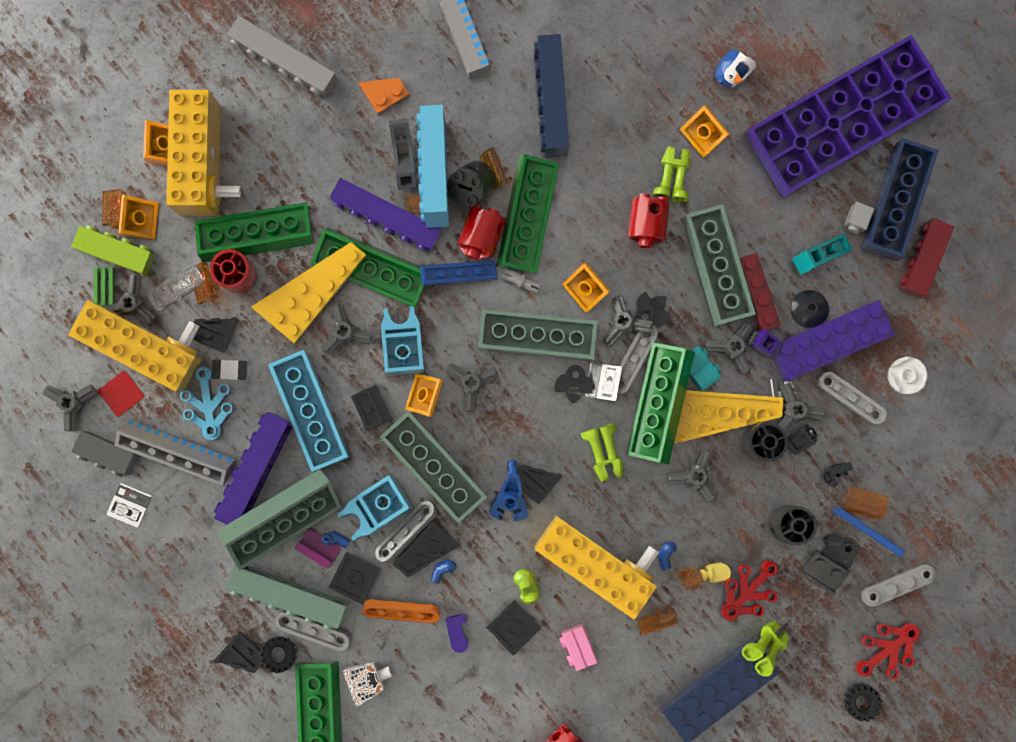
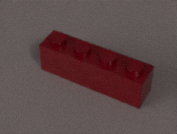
(927, 258)
(764, 307)

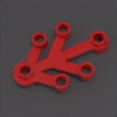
(748, 593)
(890, 648)

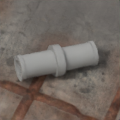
(521, 280)

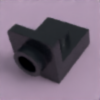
(802, 439)
(838, 469)

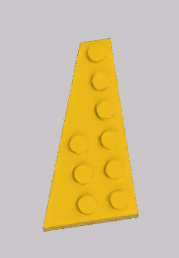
(303, 298)
(718, 412)

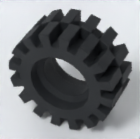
(267, 660)
(871, 711)

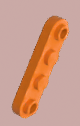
(401, 611)

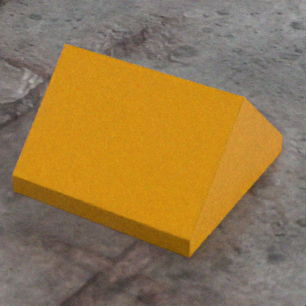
(704, 131)
(156, 143)
(138, 218)
(586, 287)
(424, 395)

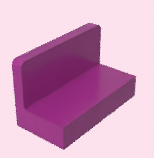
(314, 549)

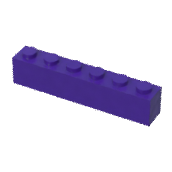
(385, 215)

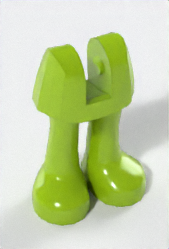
(681, 166)
(607, 434)
(529, 590)
(755, 651)

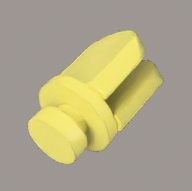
(715, 572)

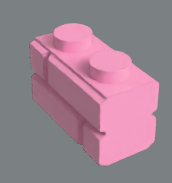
(579, 647)

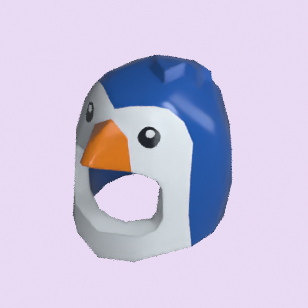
(730, 69)

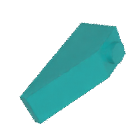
(822, 254)

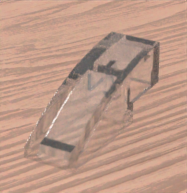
(175, 288)

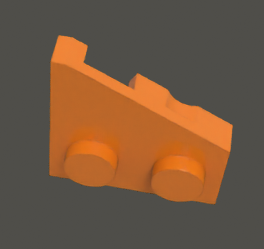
(384, 93)

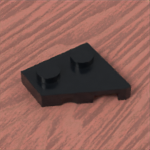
(215, 332)
(537, 482)
(241, 654)

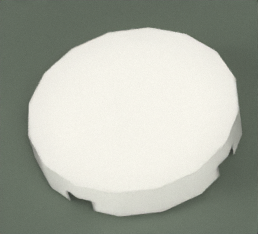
(907, 375)

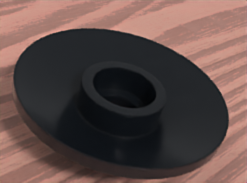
(803, 315)

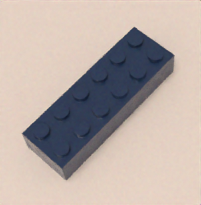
(552, 92)
(900, 199)
(715, 694)

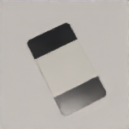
(229, 369)

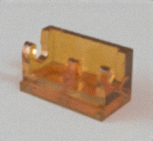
(865, 503)

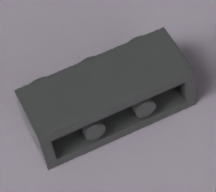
(104, 453)

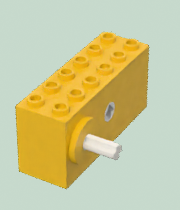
(195, 154)
(158, 358)
(616, 581)

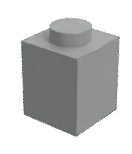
(858, 217)

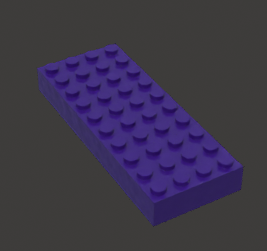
(847, 116)

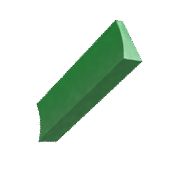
(527, 214)
(255, 231)
(378, 270)
(661, 403)
(318, 702)

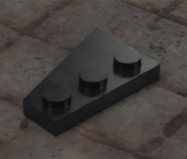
(426, 548)

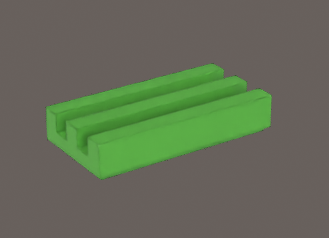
(103, 270)

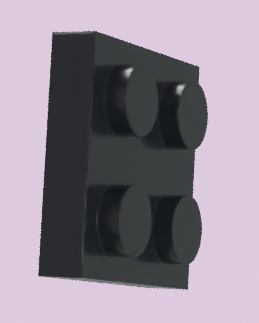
(354, 578)
(513, 627)

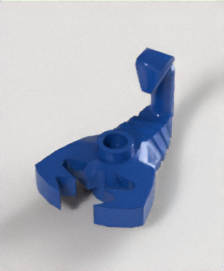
(510, 496)

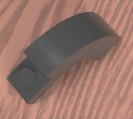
(403, 154)

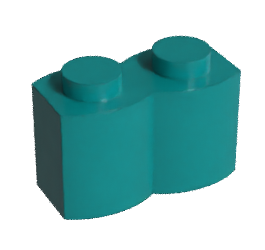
(702, 370)

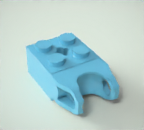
(398, 338)
(370, 509)

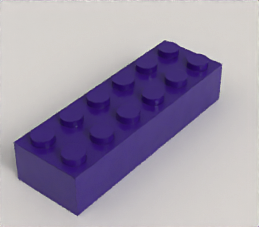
(832, 340)
(255, 468)

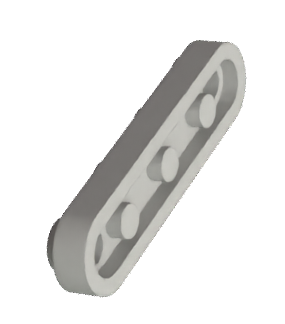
(635, 357)
(852, 398)
(405, 532)
(898, 585)
(313, 632)

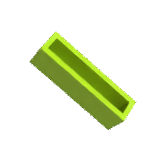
(112, 250)

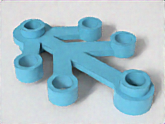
(207, 405)

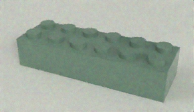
(719, 265)
(537, 335)
(433, 466)
(279, 519)
(289, 596)

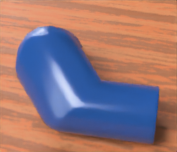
(335, 538)
(664, 554)
(441, 568)

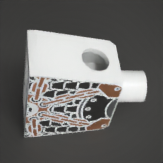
(366, 681)

